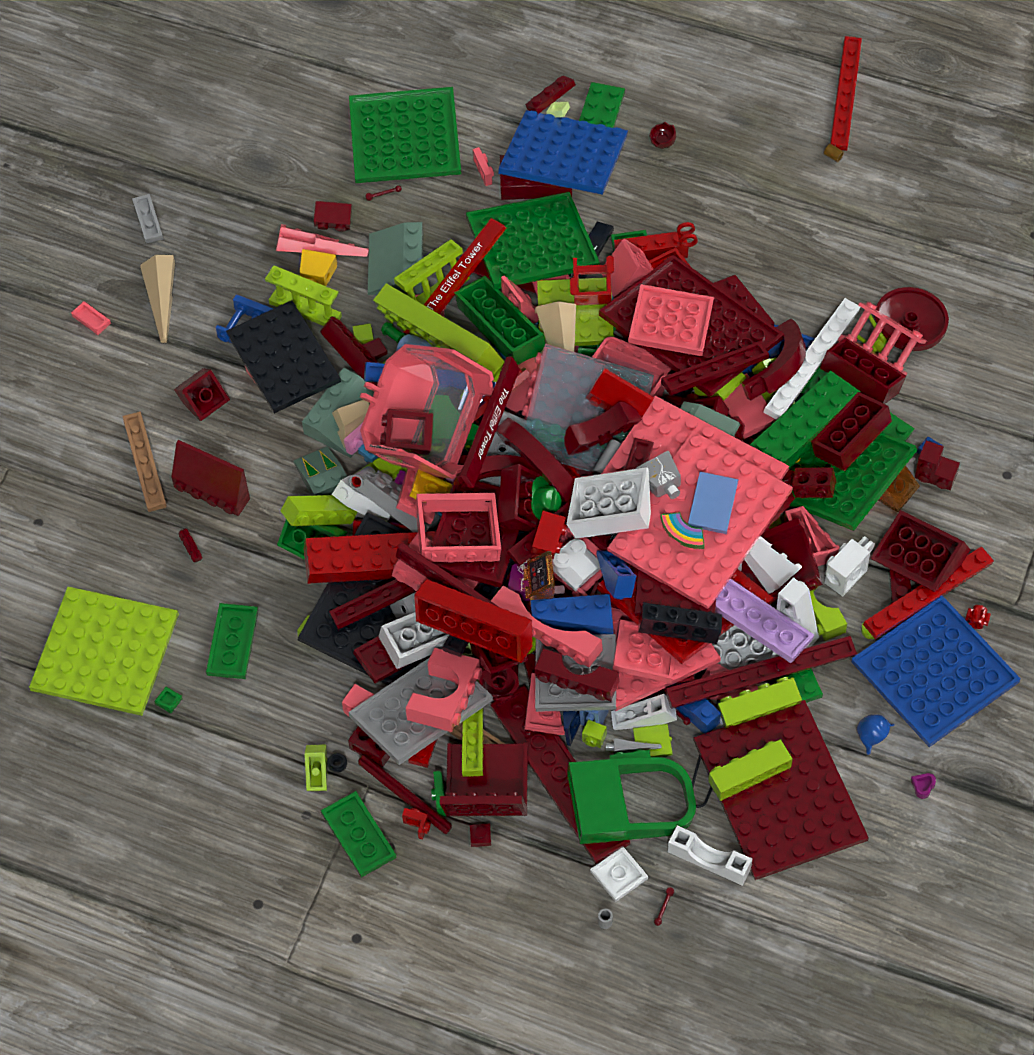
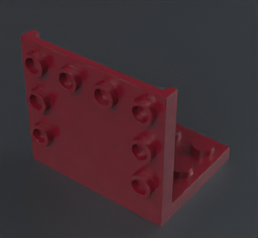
(497, 792)

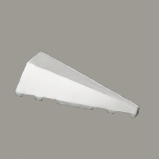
(770, 566)

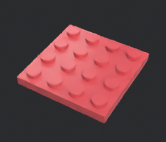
(671, 320)

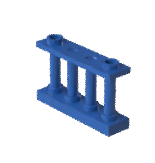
(242, 306)

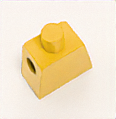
(317, 266)

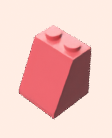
(629, 267)

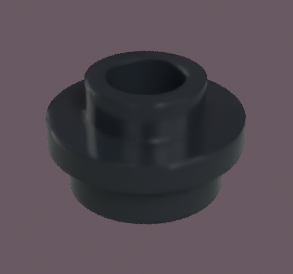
(337, 757)

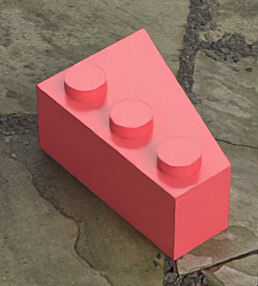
(820, 541)

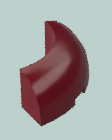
(601, 428)

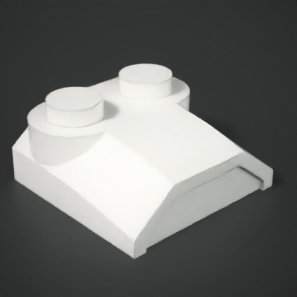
(575, 564)

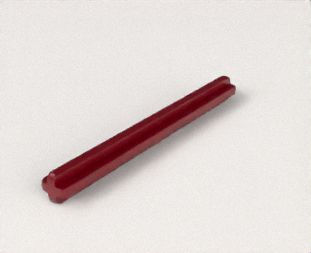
(403, 793)

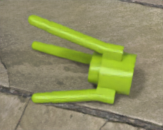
(881, 340)

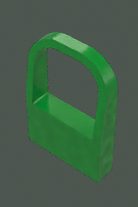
(601, 804)

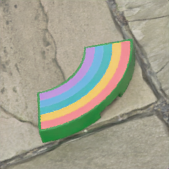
(681, 531)

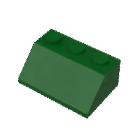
(293, 537)

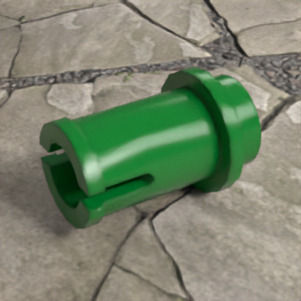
(389, 330)

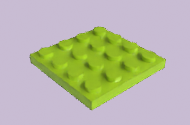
(589, 326)

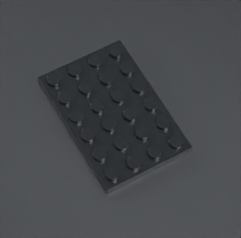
(283, 356)

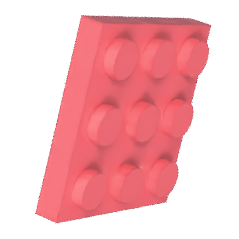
(641, 654)

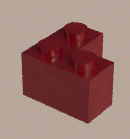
(934, 468)

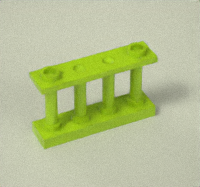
(427, 266)
(307, 288)

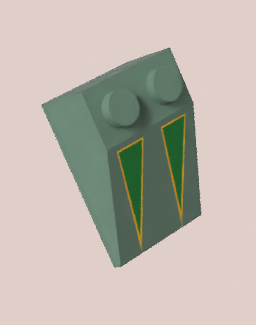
(320, 471)

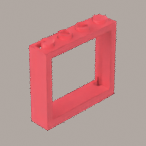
(459, 503)

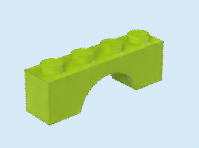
(828, 620)

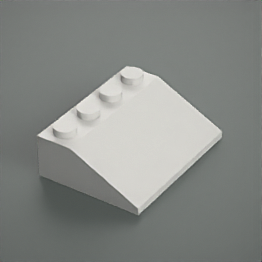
(610, 503)
(741, 649)

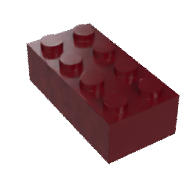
(863, 371)
(851, 431)

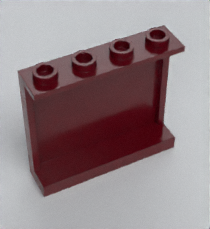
(793, 541)

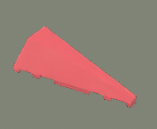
(296, 240)

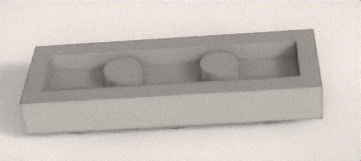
(147, 218)

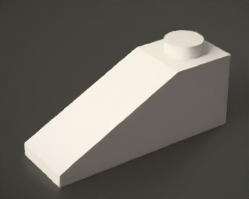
(357, 501)
(644, 713)

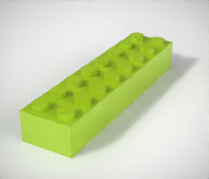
(434, 327)

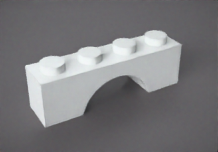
(726, 864)

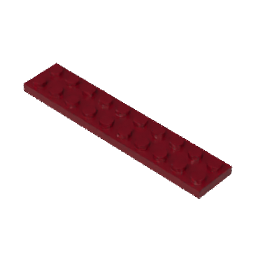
(549, 762)

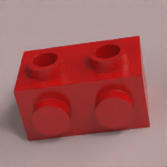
(548, 534)

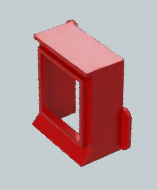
(592, 298)

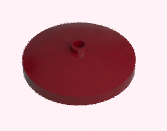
(915, 311)

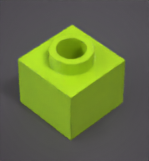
(594, 734)

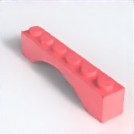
(576, 644)

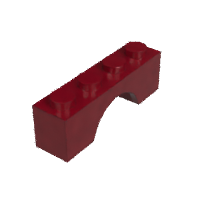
(599, 683)

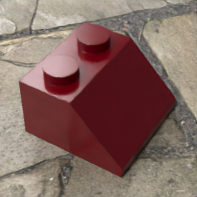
(202, 394)

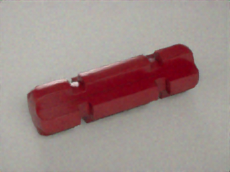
(190, 545)

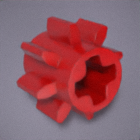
(978, 616)

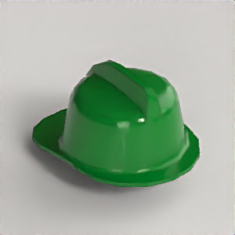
(544, 497)

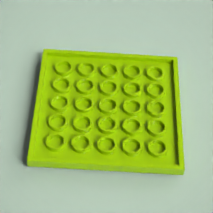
(104, 651)

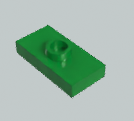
(438, 791)

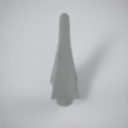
(629, 746)

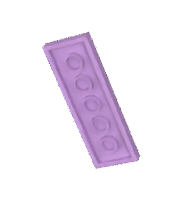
(762, 621)

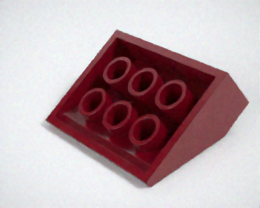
(518, 188)
(209, 478)
(920, 551)

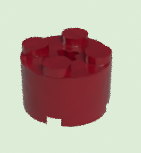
(502, 687)

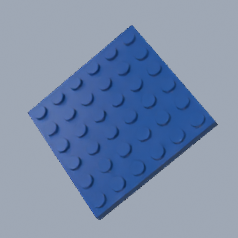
(563, 152)
(935, 670)

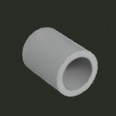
(605, 913)

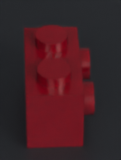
(332, 215)

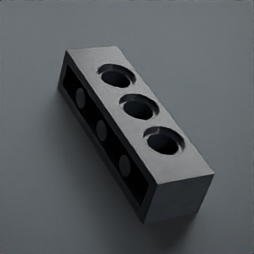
(680, 623)

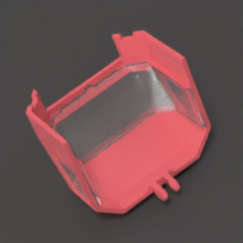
(426, 382)

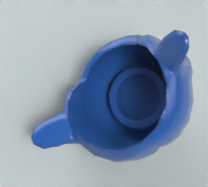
(873, 730)

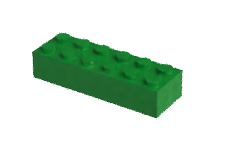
(500, 320)

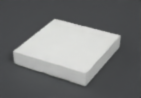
(619, 874)

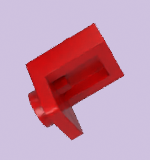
(418, 819)

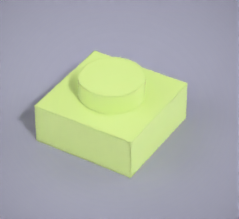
(558, 109)

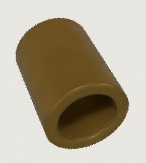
(833, 153)

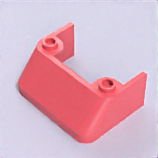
(636, 358)

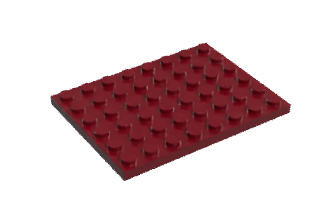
(729, 326)
(793, 813)

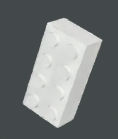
(409, 640)

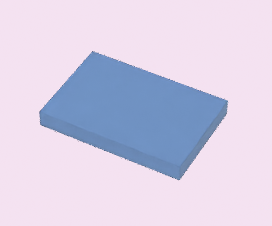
(713, 502)

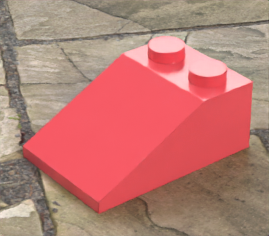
(519, 299)

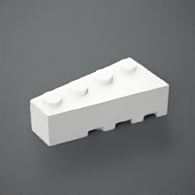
(796, 604)

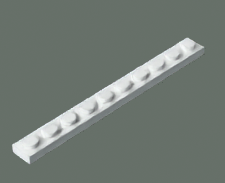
(814, 356)

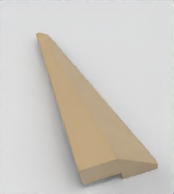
(158, 279)
(558, 324)
(350, 417)

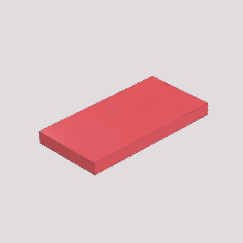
(748, 411)

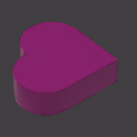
(923, 784)

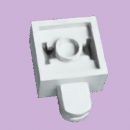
(848, 565)

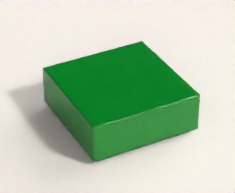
(168, 700)

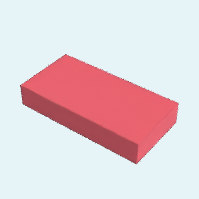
(90, 318)

